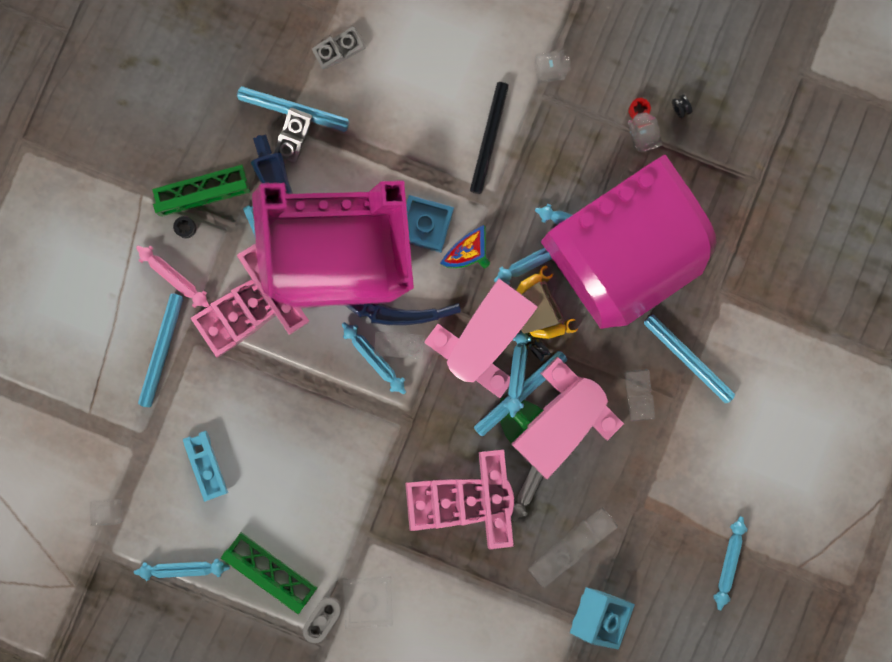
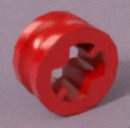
(643, 102)

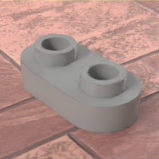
(322, 620)

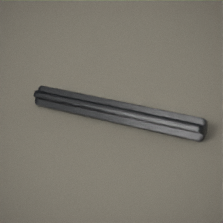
(489, 138)

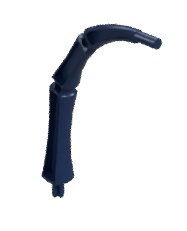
(272, 170)

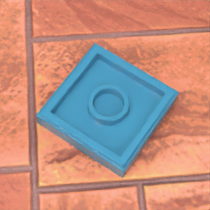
(428, 223)

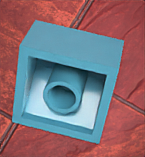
(601, 618)

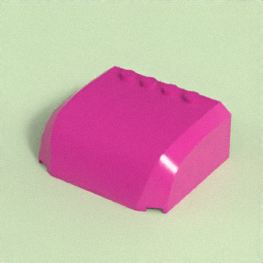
(333, 245)
(634, 245)

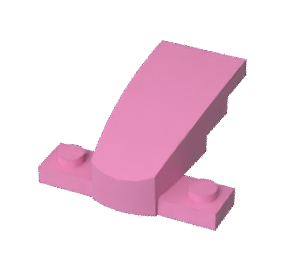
(244, 311)
(485, 338)
(565, 419)
(466, 501)

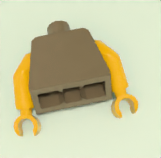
(547, 318)

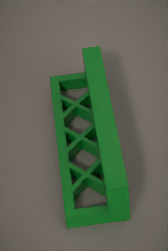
(202, 196)
(264, 581)

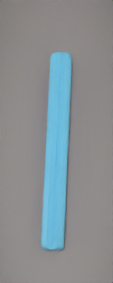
(281, 105)
(160, 350)
(689, 359)
(530, 385)

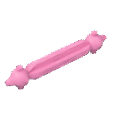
(172, 276)

